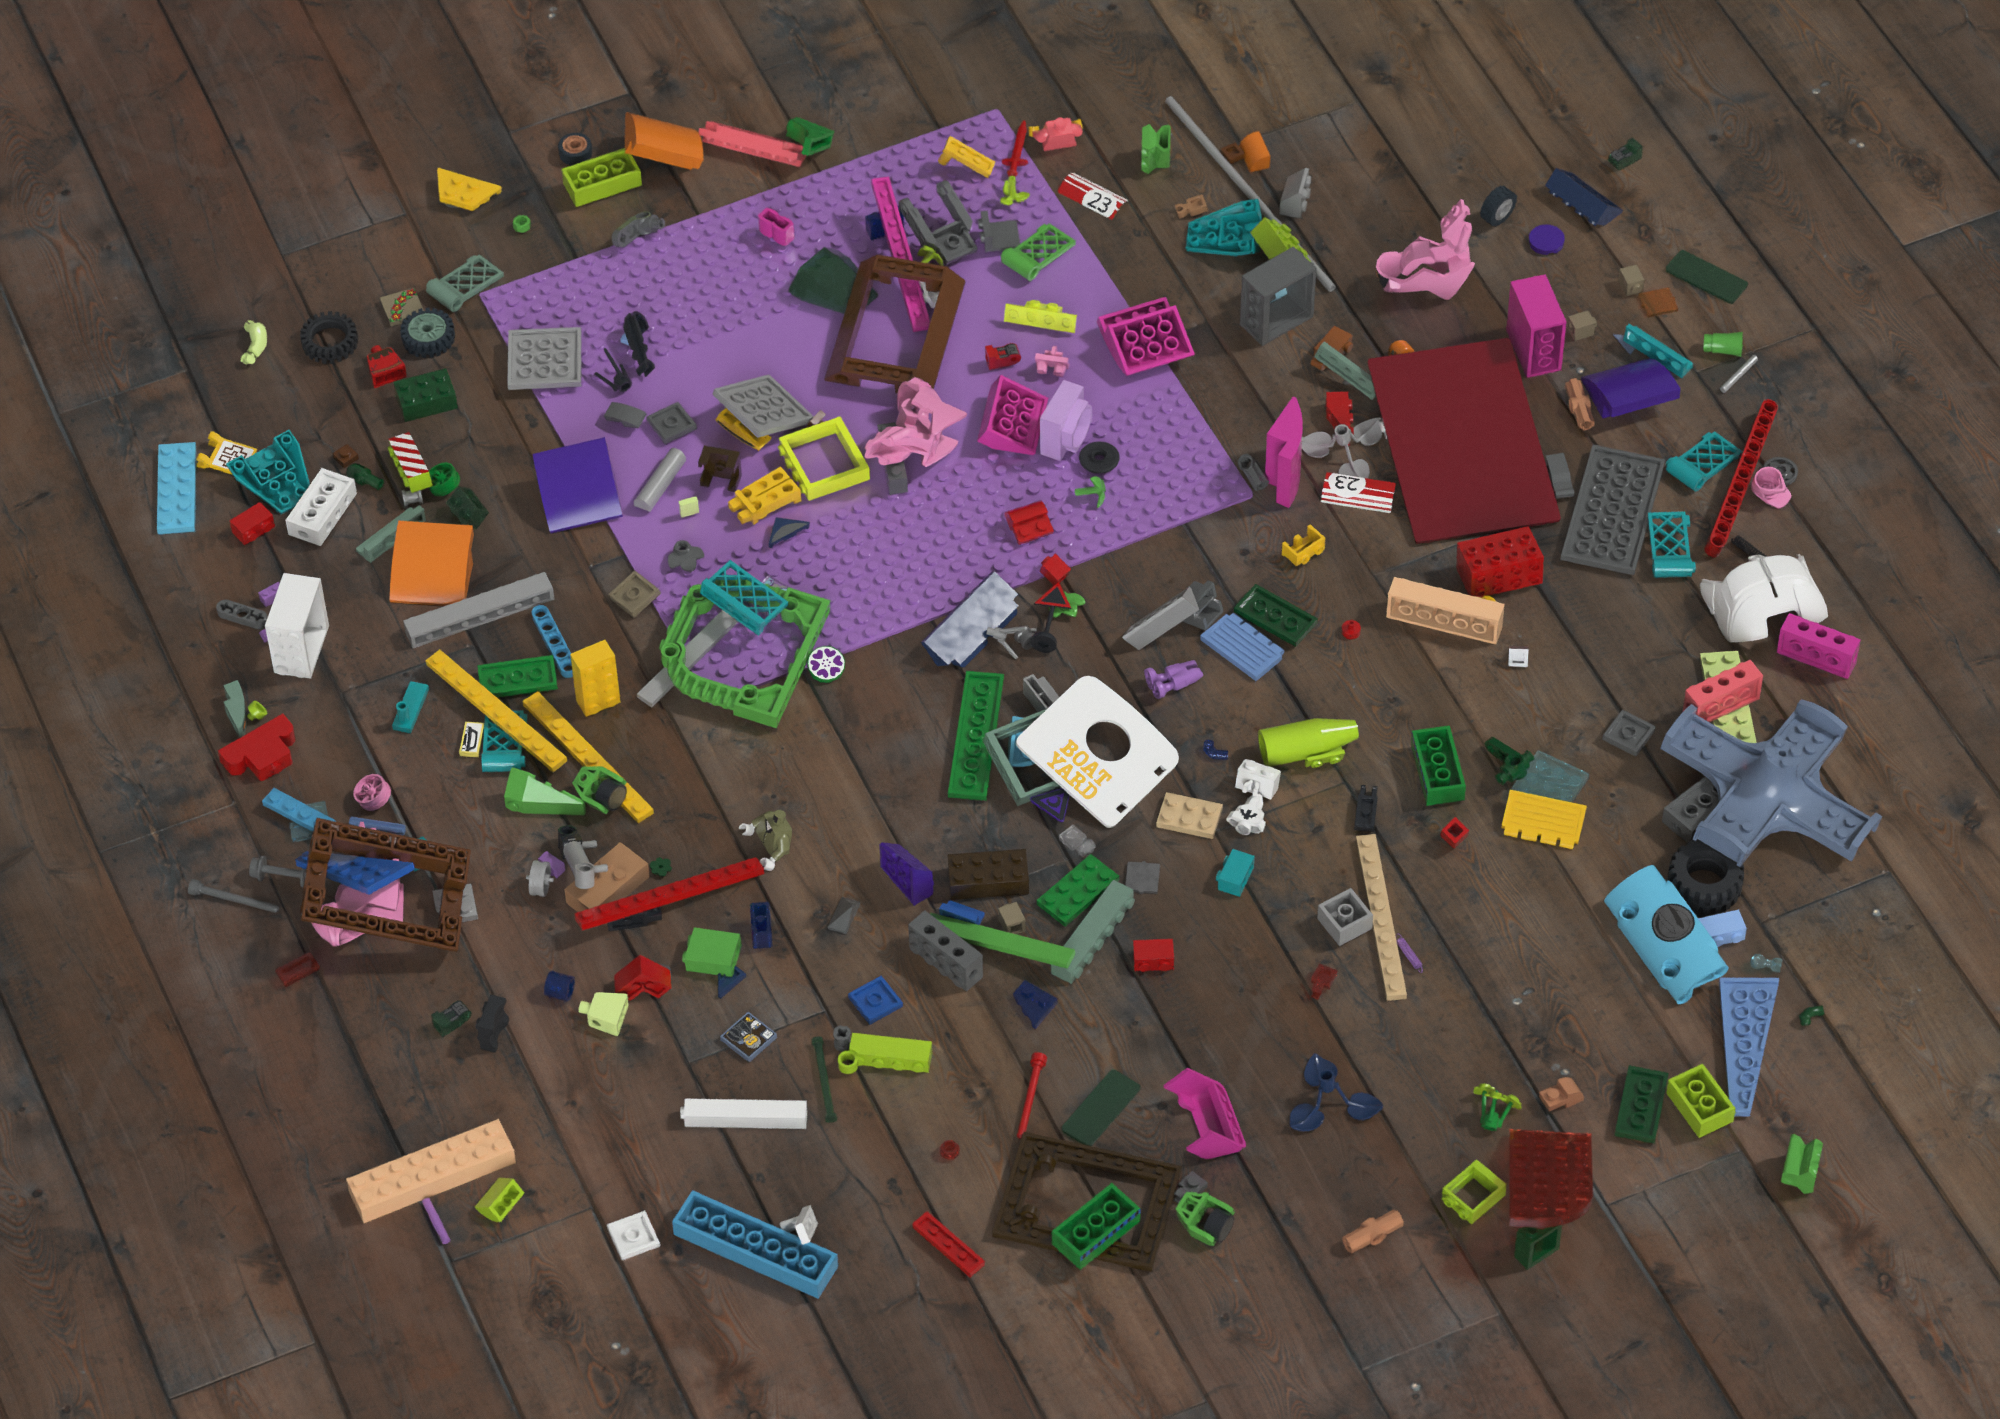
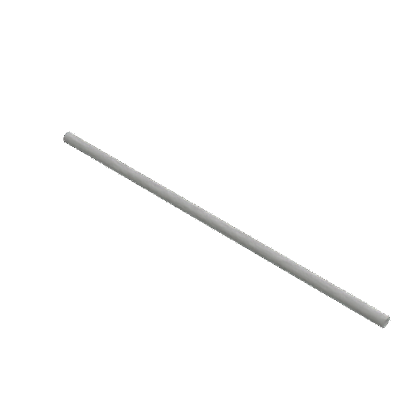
(1233, 174)

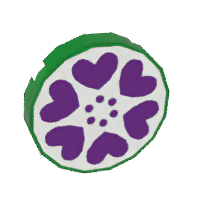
(826, 664)

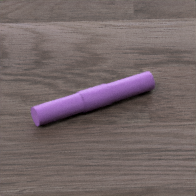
(436, 1221)

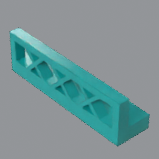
(1656, 350)

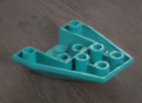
(1226, 230)
(274, 473)

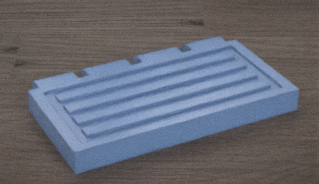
(1242, 646)

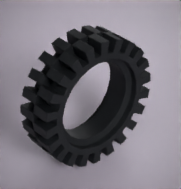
(334, 352)

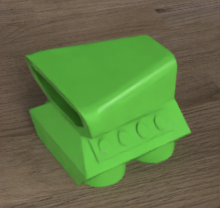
(1155, 148)
(1802, 1163)

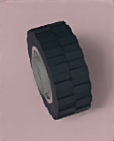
(1498, 205)

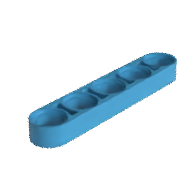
(553, 633)

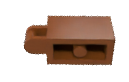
(1336, 338)

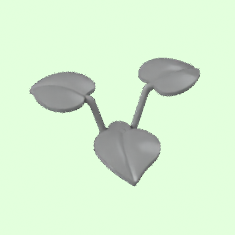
(1367, 433)

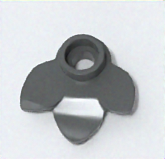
(685, 556)

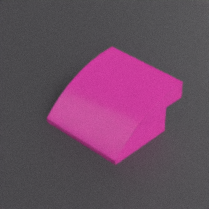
(1145, 336)
(1284, 453)

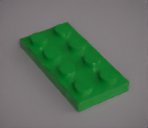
(519, 676)
(1077, 890)

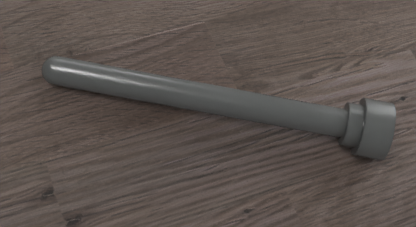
(196, 887)

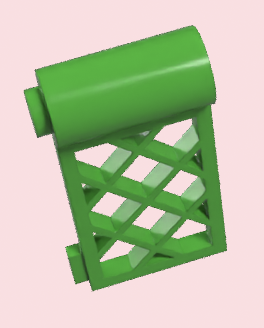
(1024, 262)

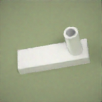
(804, 1224)

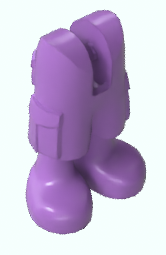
(1177, 676)

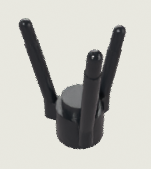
(621, 380)

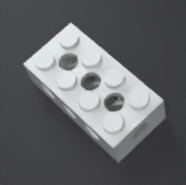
(321, 507)

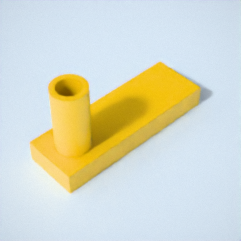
(966, 156)

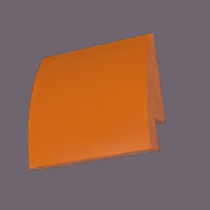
(663, 141)
(431, 563)

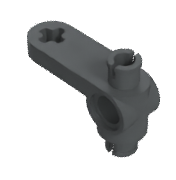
(639, 224)

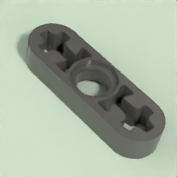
(236, 608)

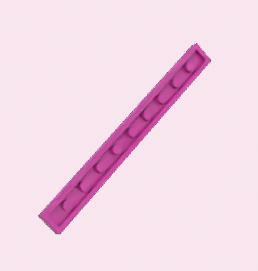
(900, 249)

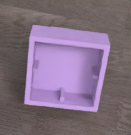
(1065, 421)

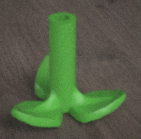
(1098, 488)

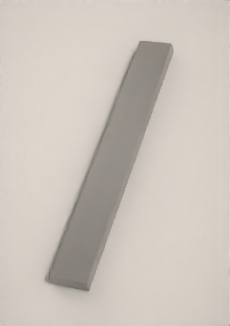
(695, 650)

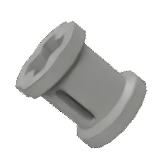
(409, 497)

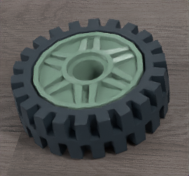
(427, 332)

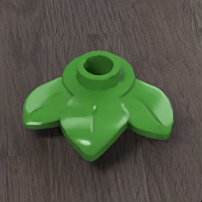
(1074, 601)

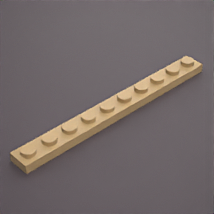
(1382, 919)

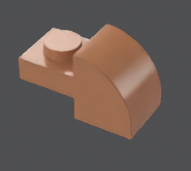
(1563, 1093)

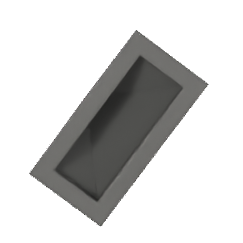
(844, 915)

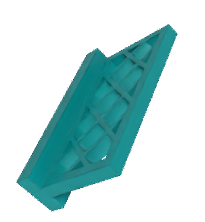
(734, 605)

